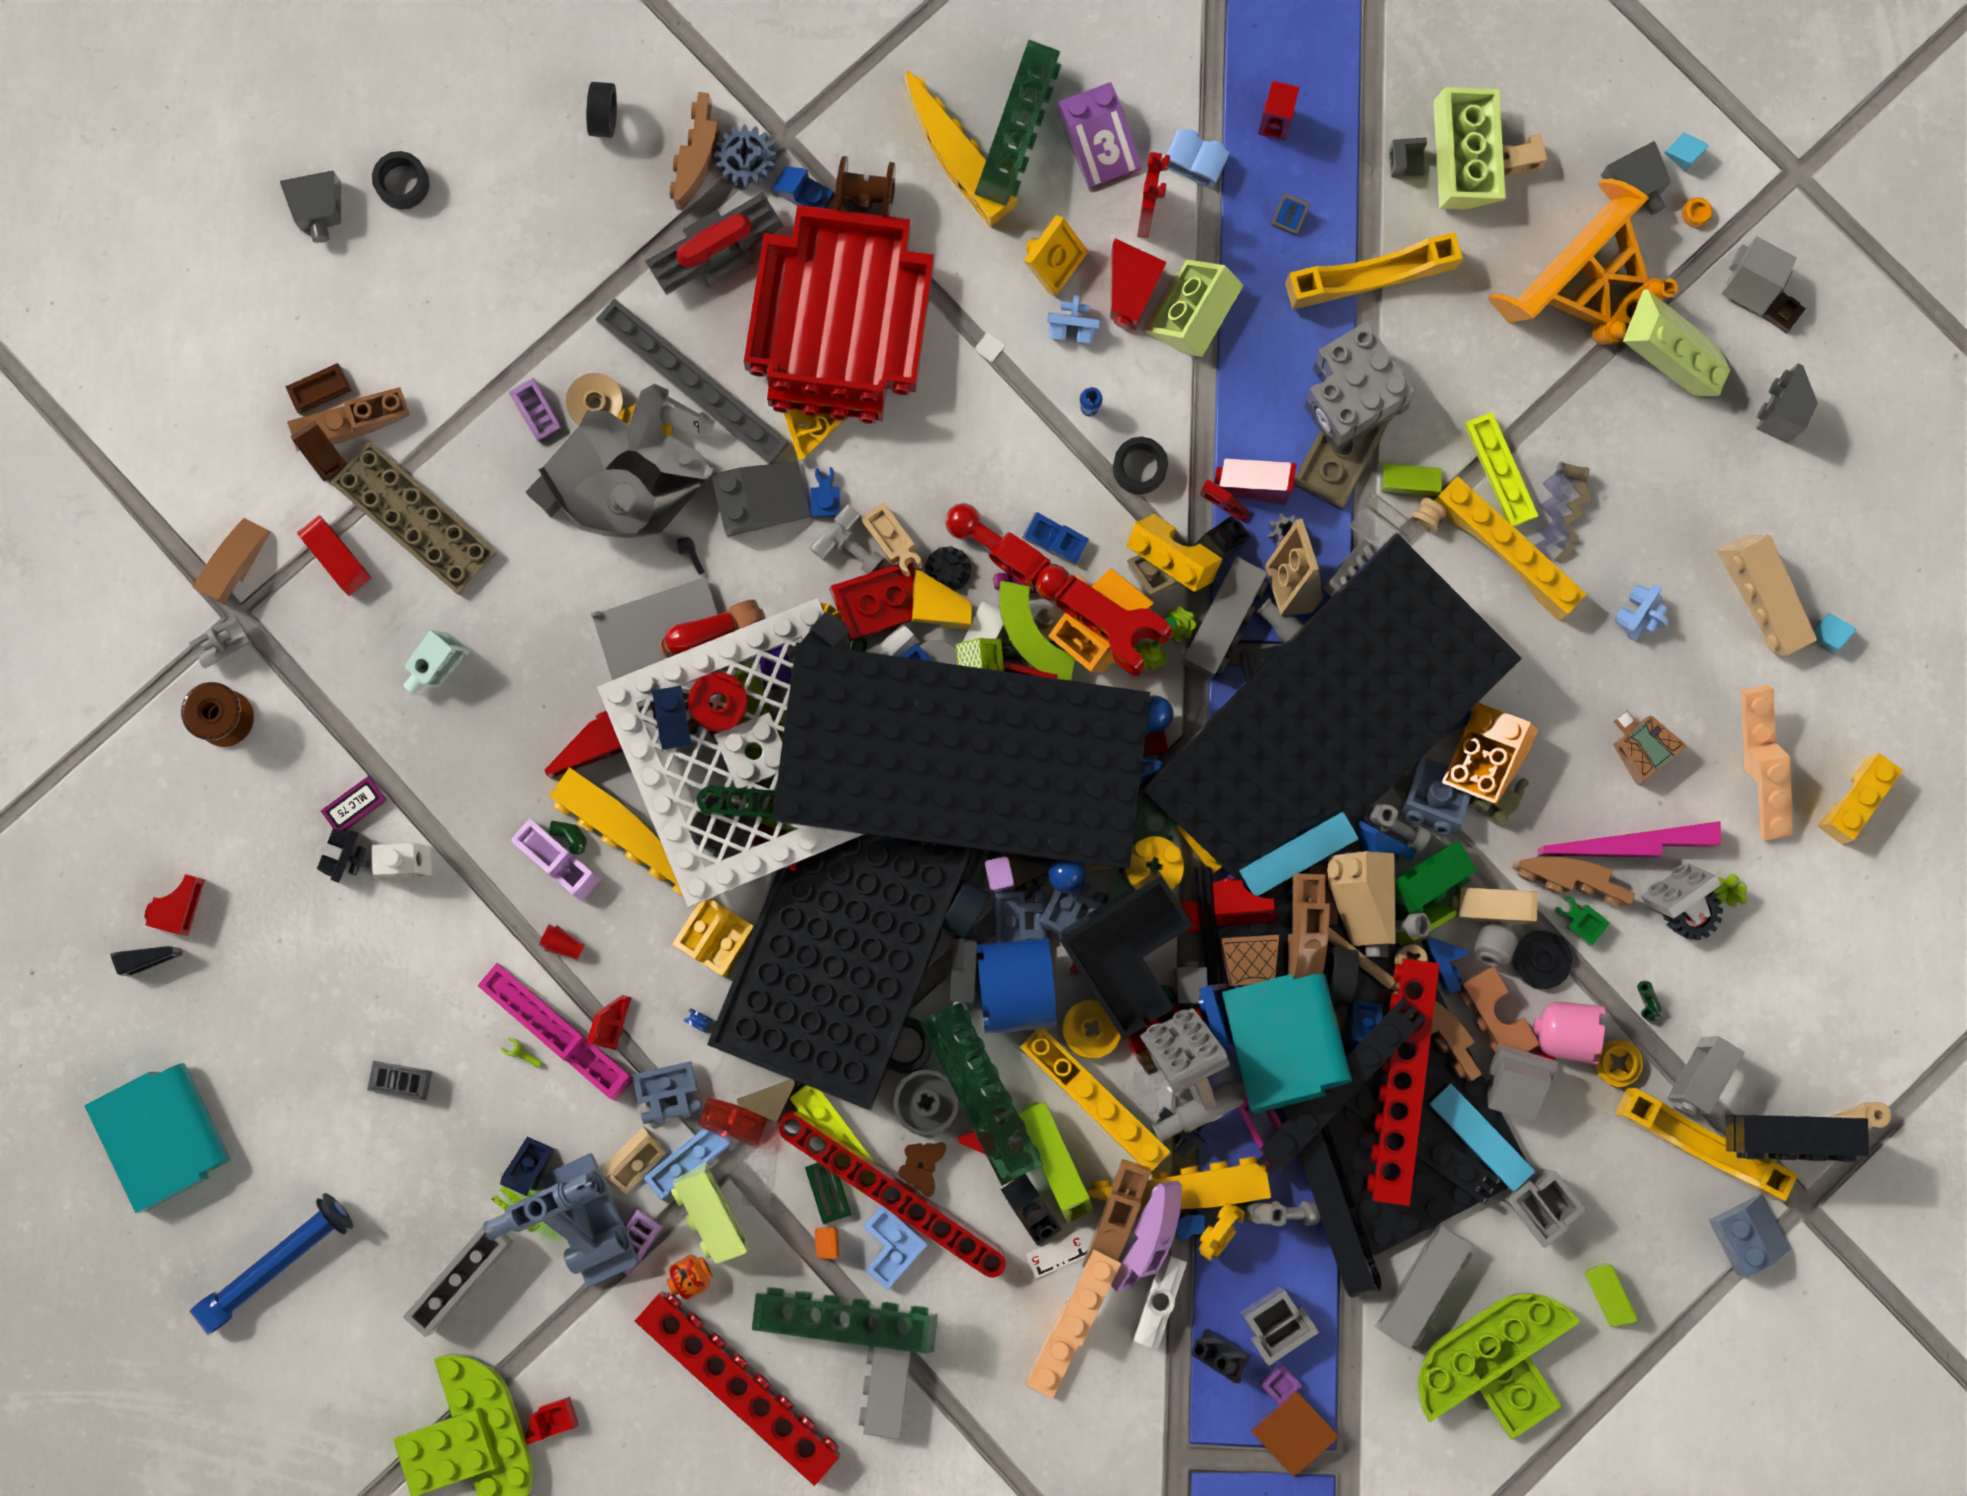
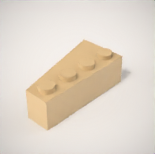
(1768, 592)

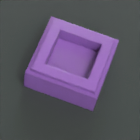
(1280, 1383)

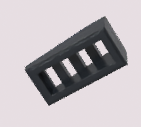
(135, 961)
(422, 1086)

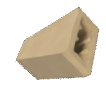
(1495, 905)

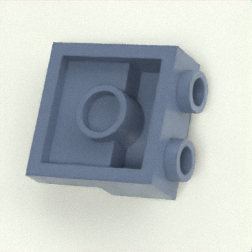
(1432, 801)

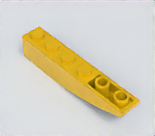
(953, 150)
(614, 821)
(1094, 1099)
(1206, 1187)

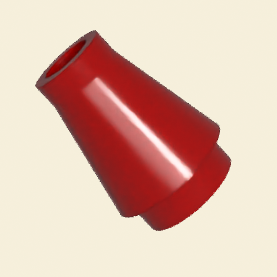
(560, 942)

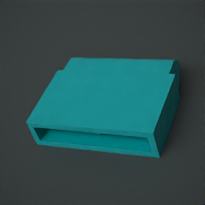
(1286, 1040)
(157, 1136)

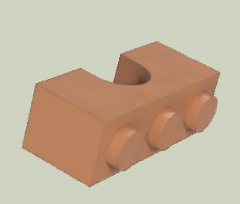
(1480, 995)

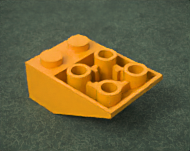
(1083, 643)
(1489, 753)

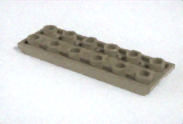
(413, 517)

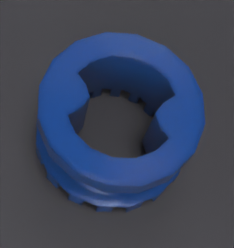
(698, 1021)

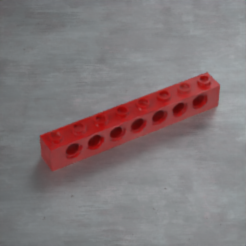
(1399, 1189)
(810, 1466)

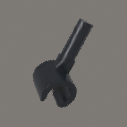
(687, 545)

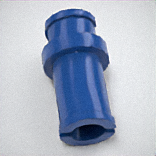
(1094, 402)

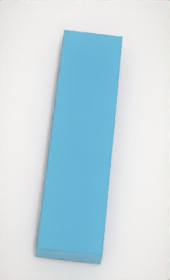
(1299, 854)
(1481, 1137)

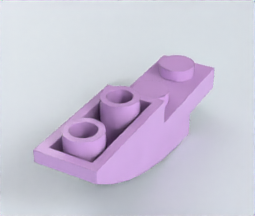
(1155, 1232)

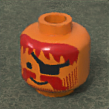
(689, 1277)

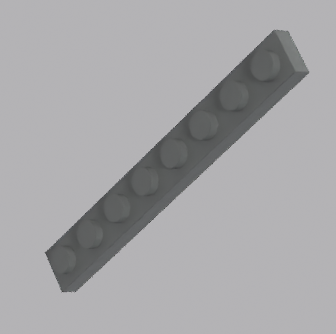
(692, 381)

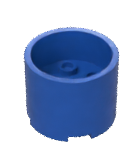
(1016, 986)

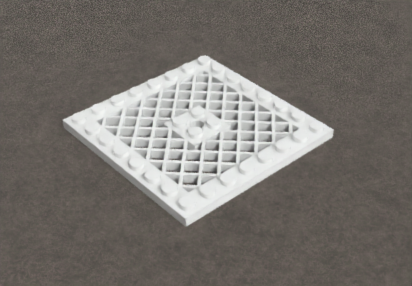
(621, 702)

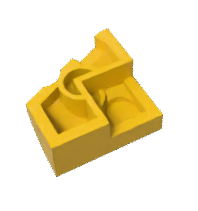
(811, 435)
(939, 604)

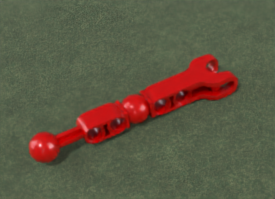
(1075, 597)

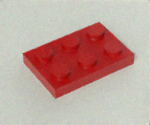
(875, 601)

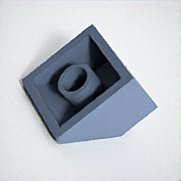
(1750, 1236)

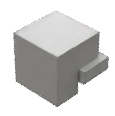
(1758, 275)
(1519, 1082)
(1546, 1206)
(1277, 1325)

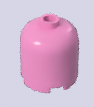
(1571, 1031)

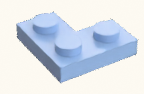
(900, 1244)

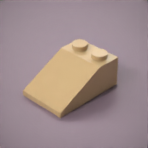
(1295, 573)
(1364, 895)

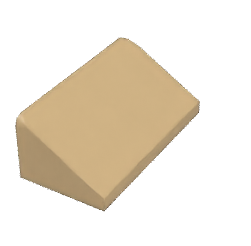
(633, 1160)

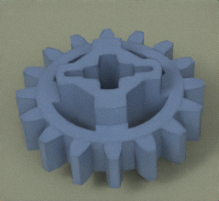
(755, 157)

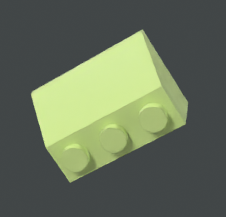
(1194, 306)
(710, 1214)

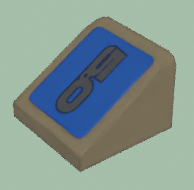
(1290, 214)

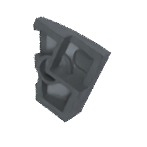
(963, 969)

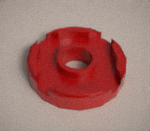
(714, 719)

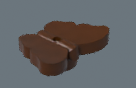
(922, 1177)

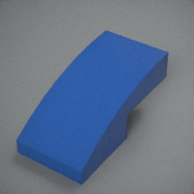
(1054, 538)

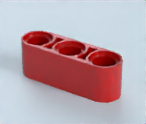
(334, 555)

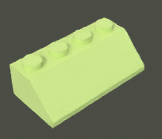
(1469, 147)
(1676, 347)

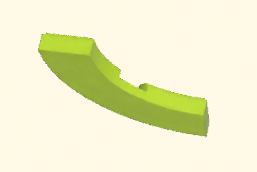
(1025, 635)

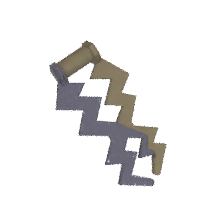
(1558, 521)

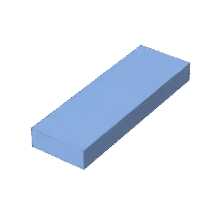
(695, 1152)

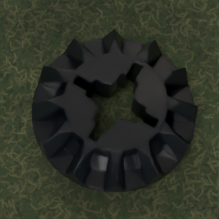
(961, 572)

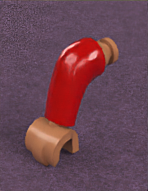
(697, 632)

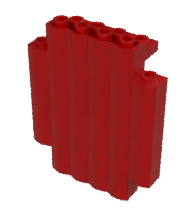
(839, 314)

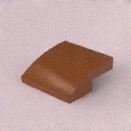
(1294, 1433)

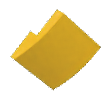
(714, 936)

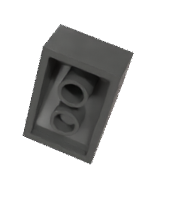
(760, 496)

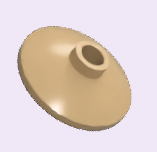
(590, 388)

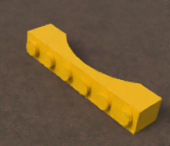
(1334, 282)
(1542, 577)
(1703, 1144)

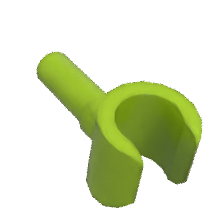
(521, 1053)

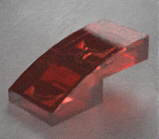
(733, 1120)

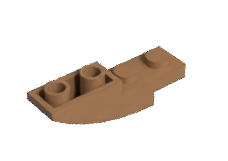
(696, 158)
(357, 416)
(1563, 873)
(1310, 926)
(1450, 1037)
(1120, 1210)

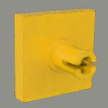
(1055, 255)

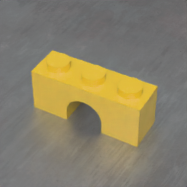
(1189, 565)
(1869, 788)

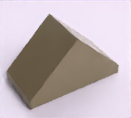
(769, 1101)

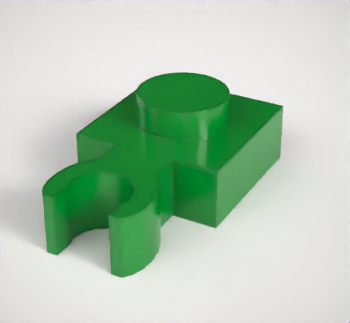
(1584, 923)

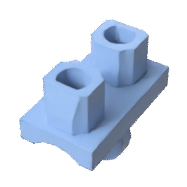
(1085, 325)
(1647, 600)

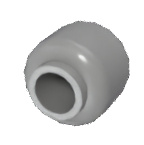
(1496, 944)

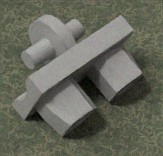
(220, 642)

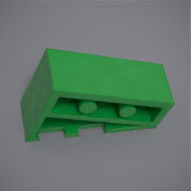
(1431, 879)

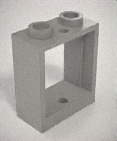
(1705, 1076)

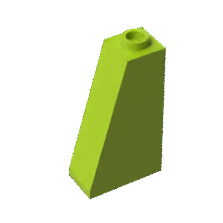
(1056, 1162)

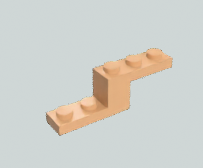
(1766, 762)
(1073, 1323)

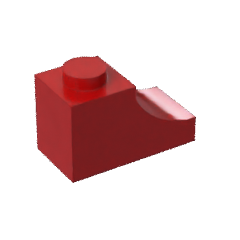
(1238, 906)
(177, 910)

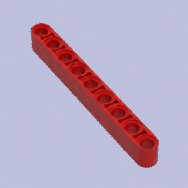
(900, 1206)

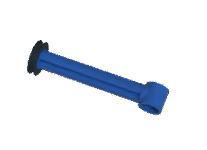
(218, 1307)

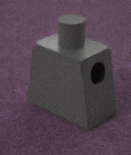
(1645, 172)
(314, 203)

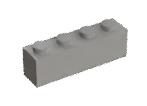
(1224, 618)
(456, 1281)
(1424, 1286)
(885, 1388)

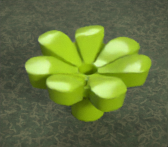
(1731, 890)

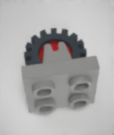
(1687, 901)

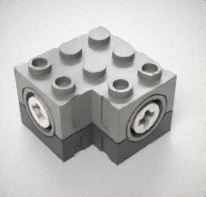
(1358, 387)

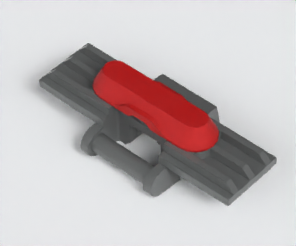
(710, 235)

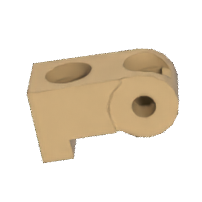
(1525, 156)
(1876, 1112)

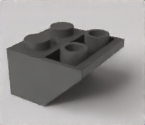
(1789, 406)

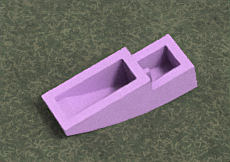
(555, 859)

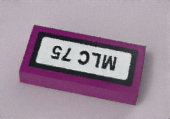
(354, 804)

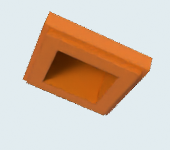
(827, 1242)

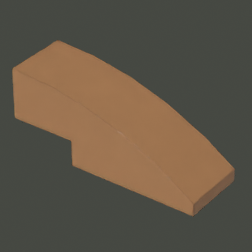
(231, 561)

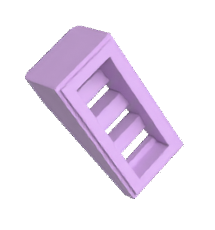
(525, 388)
(999, 874)
(651, 1223)

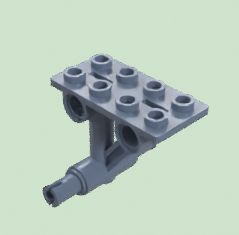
(583, 1213)

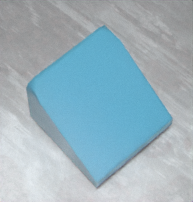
(1686, 150)
(1833, 632)

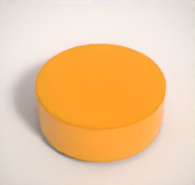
(1697, 212)

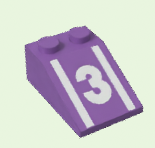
(1099, 135)

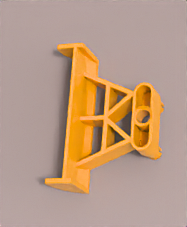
(1608, 322)

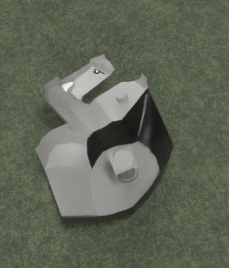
(629, 476)

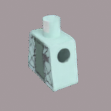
(433, 661)

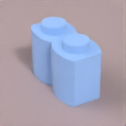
(1197, 158)

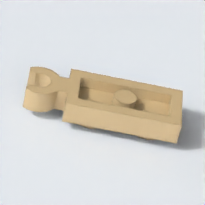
(891, 537)

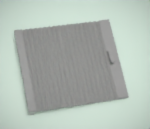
(633, 630)

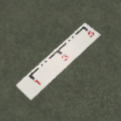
(1062, 1251)

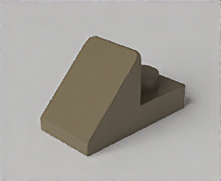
(1151, 578)

